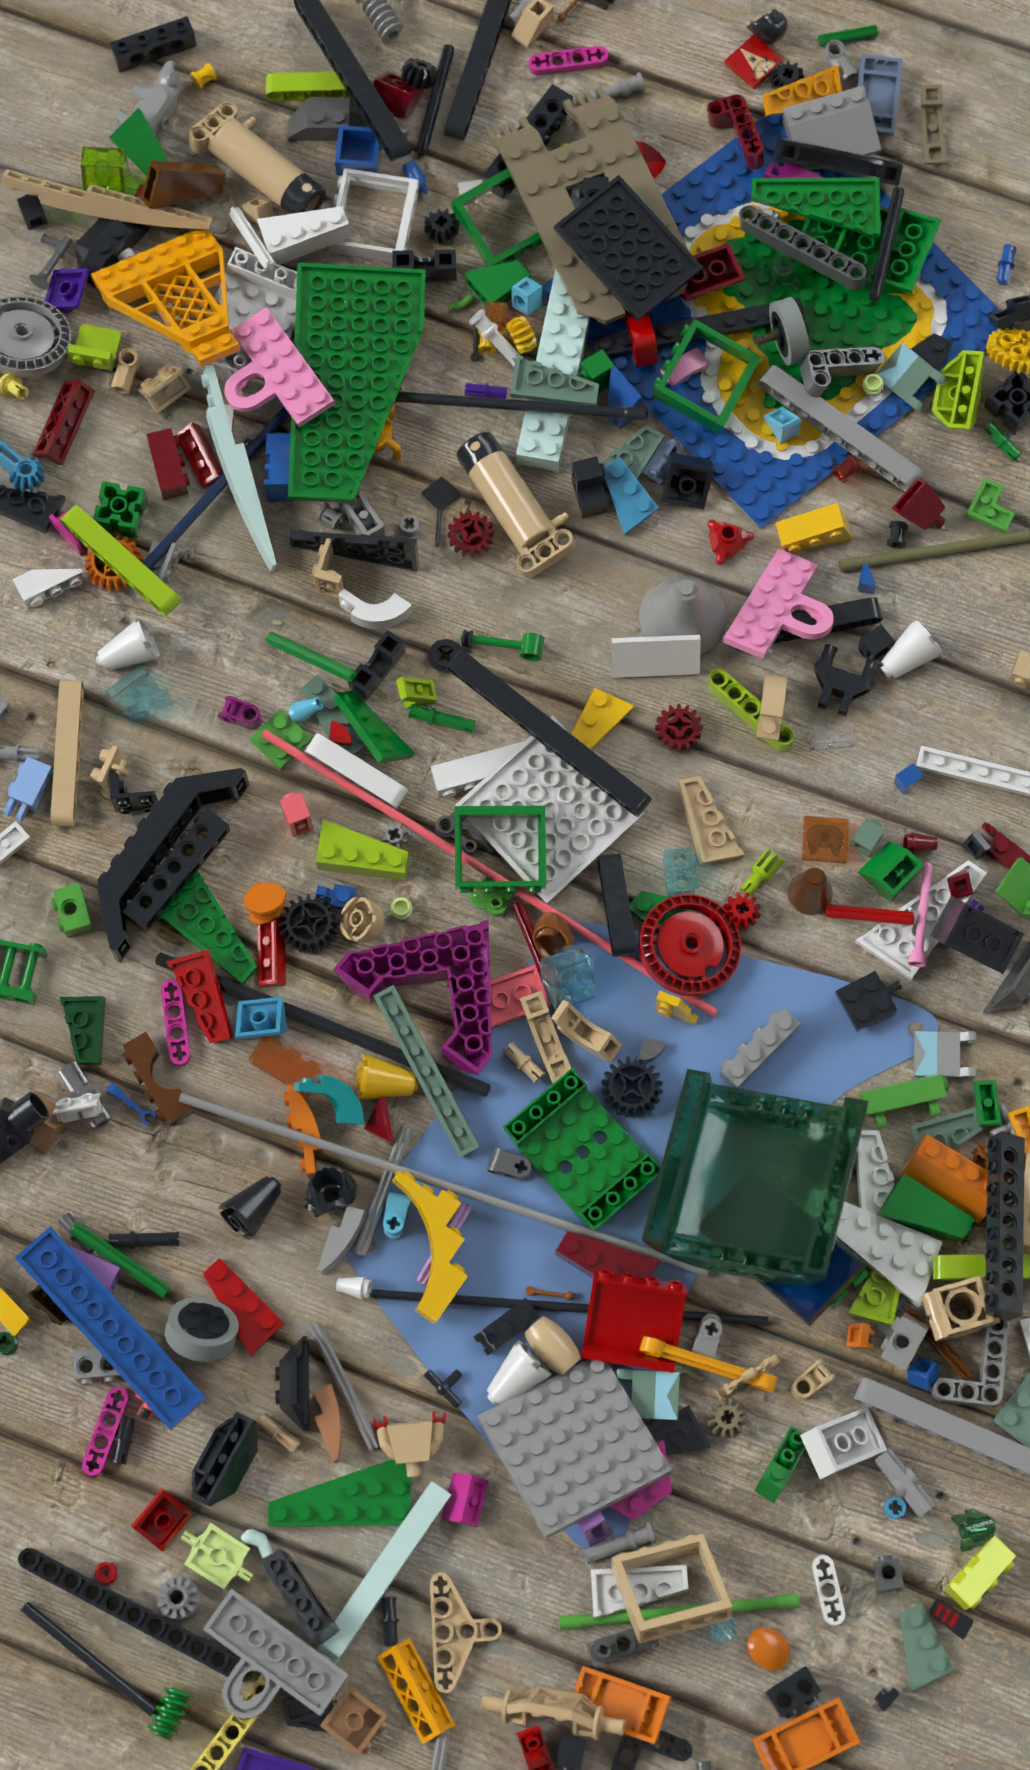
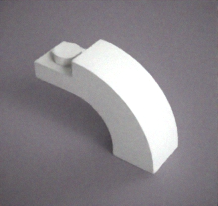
(375, 615)

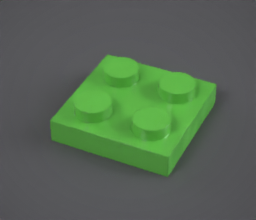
(287, 730)

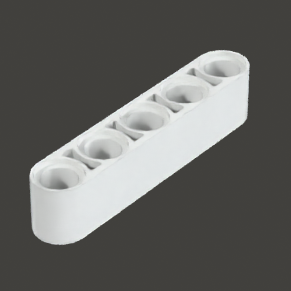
(356, 771)

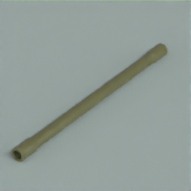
(856, 563)

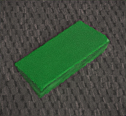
(987, 1103)

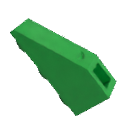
(781, 1465)

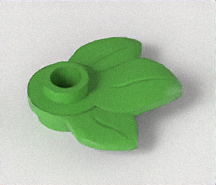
(486, 900)

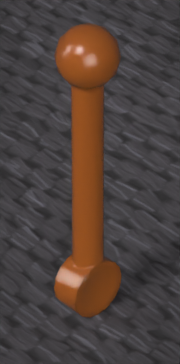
(561, 17)
(530, 1291)

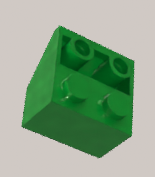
(891, 870)

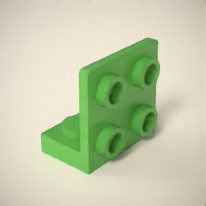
(1016, 888)

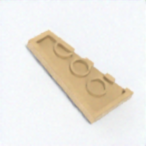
(708, 830)

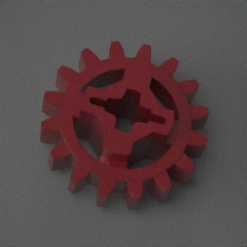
(464, 527)
(669, 728)

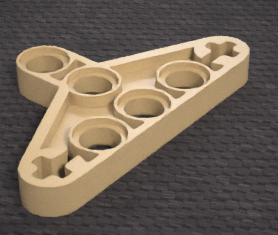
(455, 1644)

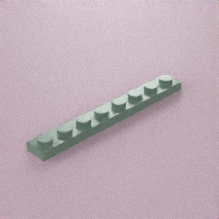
(426, 1071)

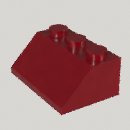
(718, 272)

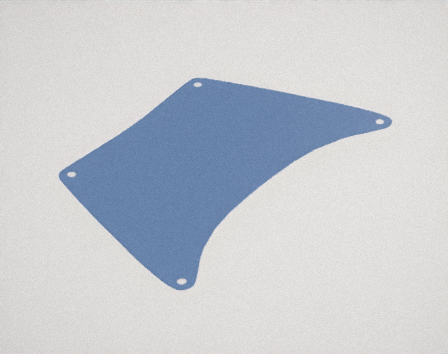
(511, 1251)

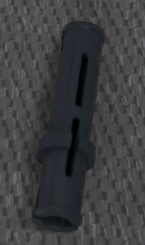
(144, 1239)

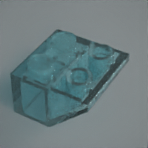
(568, 977)

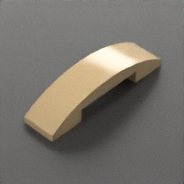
(545, 1035)

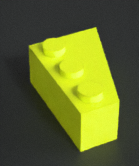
(980, 1573)

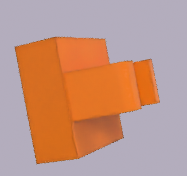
(858, 1336)

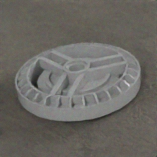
(29, 333)

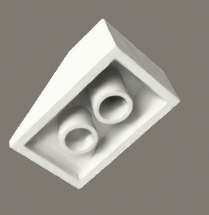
(843, 1442)

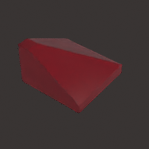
(960, 884)

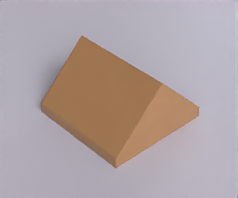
(49, 1130)

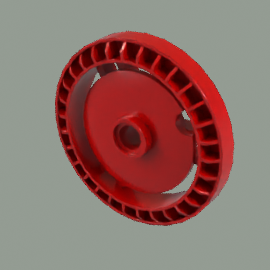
(681, 959)

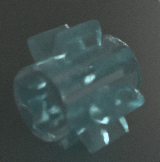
(723, 1630)

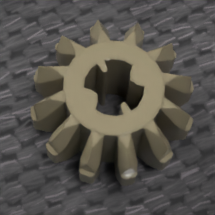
(720, 1413)

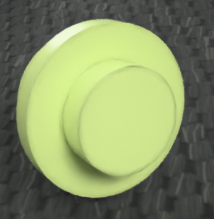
(872, 384)
(401, 908)

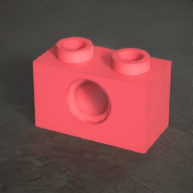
(296, 813)

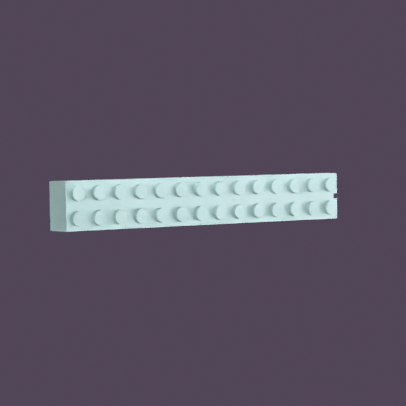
(560, 348)

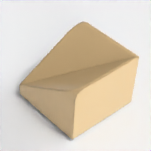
(257, 209)

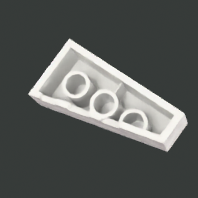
(303, 232)

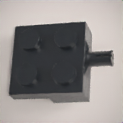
(868, 1000)

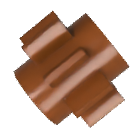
(981, 1155)

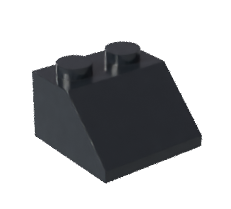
(687, 480)

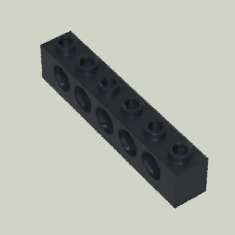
(539, 116)
(146, 917)

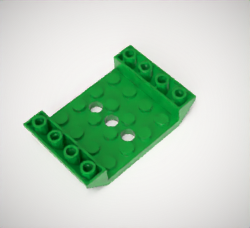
(568, 1119)

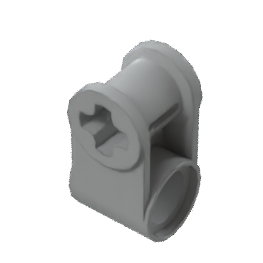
(707, 1340)

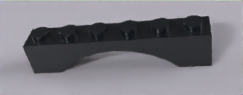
(837, 160)

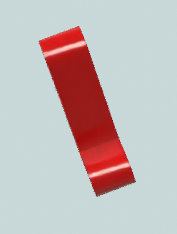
(642, 339)

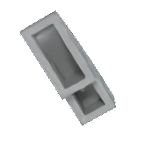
(341, 1239)

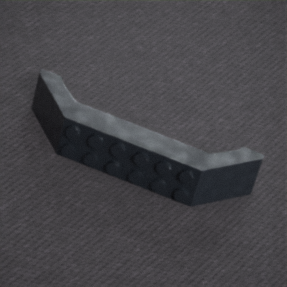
(154, 839)

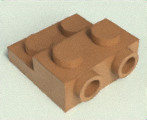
(355, 1721)

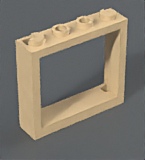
(678, 1621)

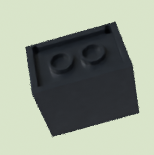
(977, 934)

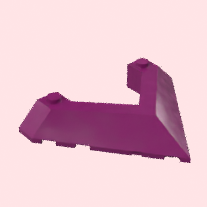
(453, 955)

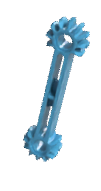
(18, 466)

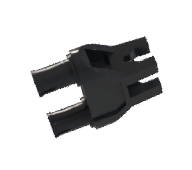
(841, 682)

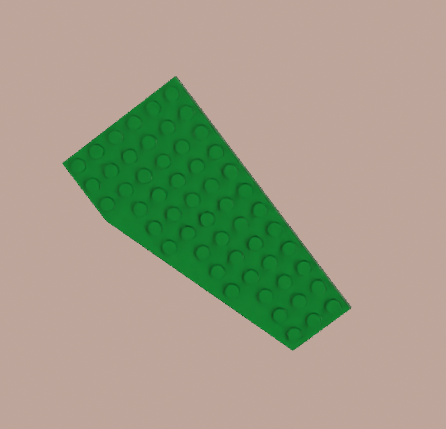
(359, 339)

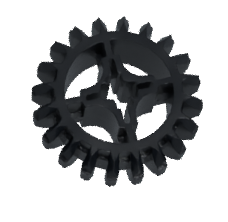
(317, 921)
(639, 1094)

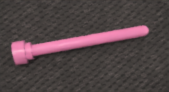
(918, 957)

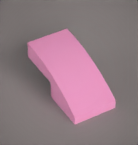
(688, 364)

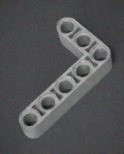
(985, 1382)

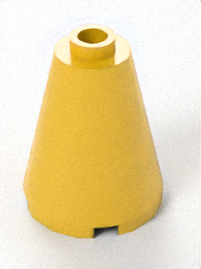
(383, 1079)

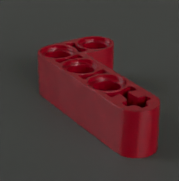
(735, 112)

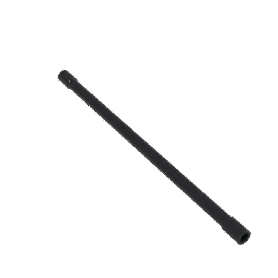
(628, 413)

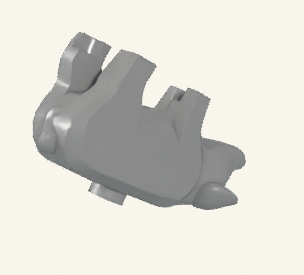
(157, 100)

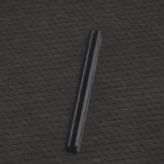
(435, 100)
(886, 244)

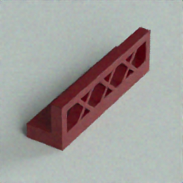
(64, 422)

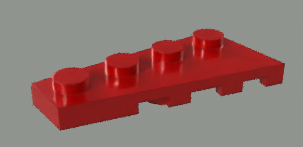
(201, 986)
(255, 1319)

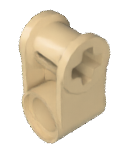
(815, 1378)

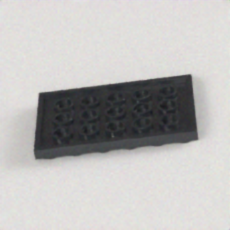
(628, 248)

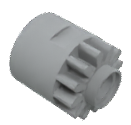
(191, 1601)

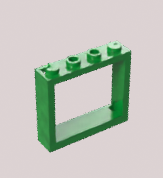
(458, 208)
(687, 407)
(531, 811)

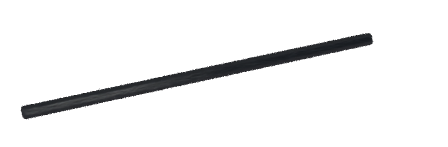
(341, 1031)

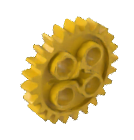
(1010, 349)

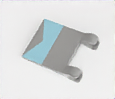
(941, 1054)

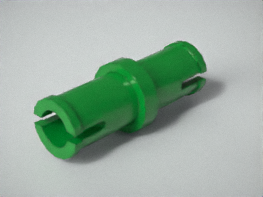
(1002, 441)

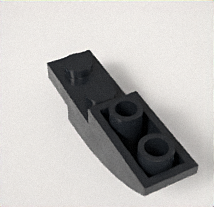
(1017, 311)

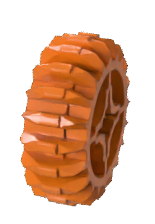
(108, 577)

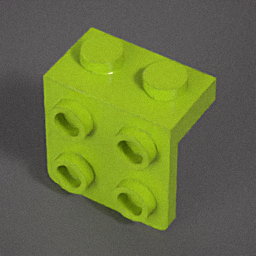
(95, 347)

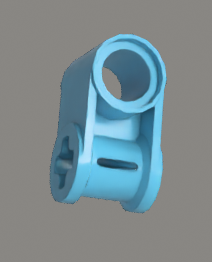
(396, 1211)

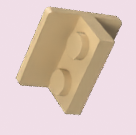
(164, 387)

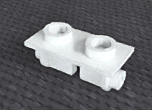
(87, 1104)

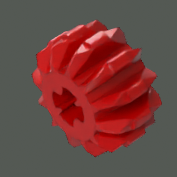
(751, 910)

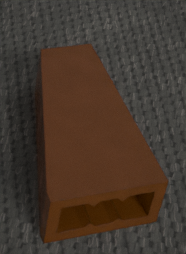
(180, 182)

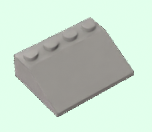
(835, 122)

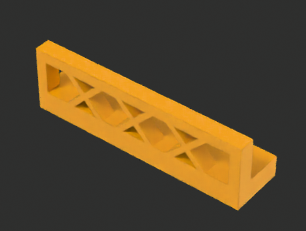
(419, 1688)

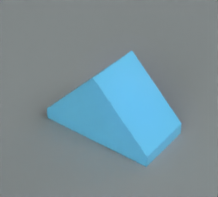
(783, 424)

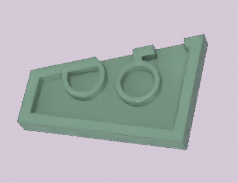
(950, 1129)
(923, 1650)

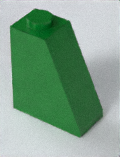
(496, 281)

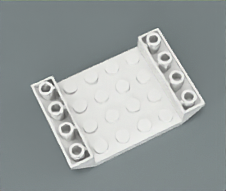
(250, 291)

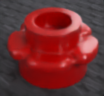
(110, 1578)

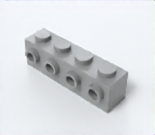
(760, 1049)

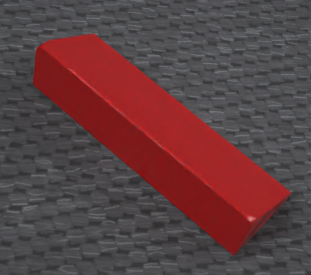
(200, 454)
(271, 954)

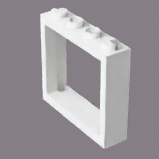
(381, 182)

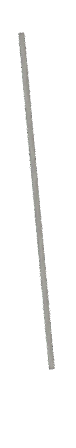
(434, 1181)

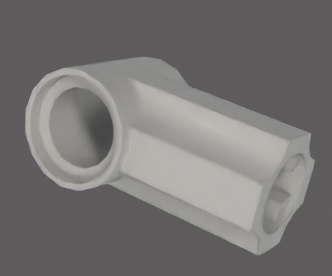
(846, 69)

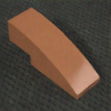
(330, 1421)

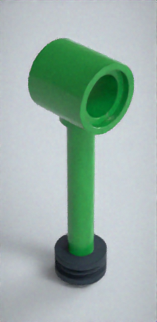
(530, 646)

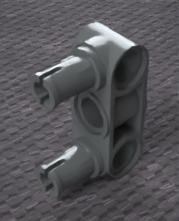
(606, 1650)

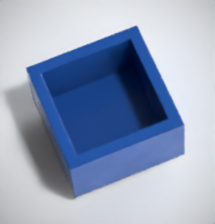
(357, 150)

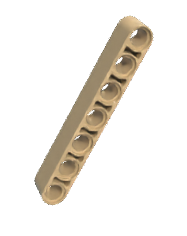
(67, 753)

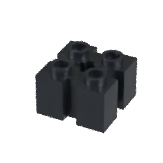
(1011, 401)

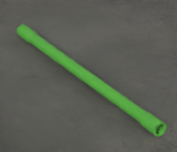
(778, 1602)

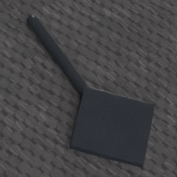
(439, 495)

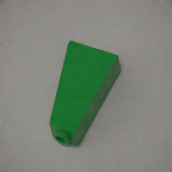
(139, 141)
(925, 1211)

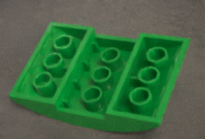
(908, 254)

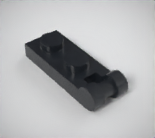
(507, 1325)

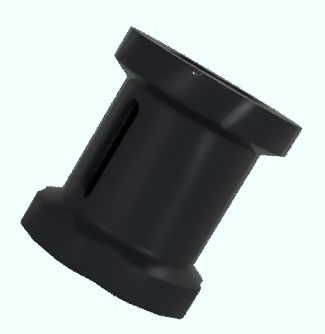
(897, 534)

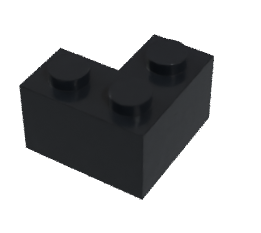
(588, 486)

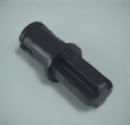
(123, 1440)
(389, 1621)

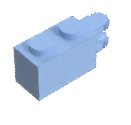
(28, 787)

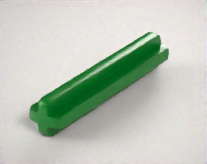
(848, 35)

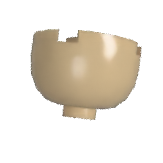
(362, 919)

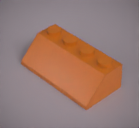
(949, 1176)

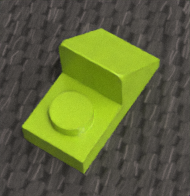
(416, 691)

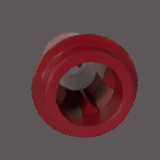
(919, 843)

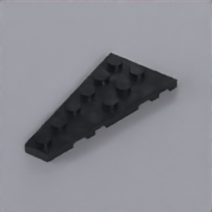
(380, 550)

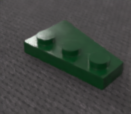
(86, 1026)

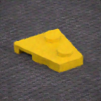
(670, 1005)

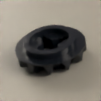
(434, 654)

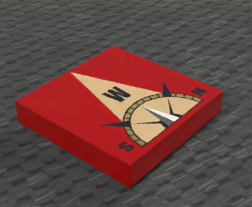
(752, 62)

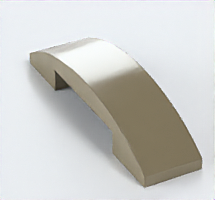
(932, 124)

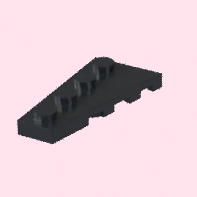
(30, 507)

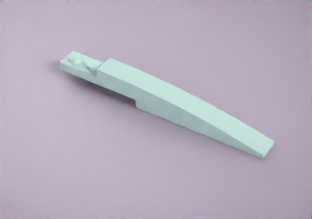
(236, 467)
(384, 1571)

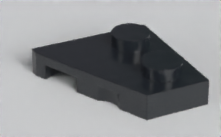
(300, 1715)

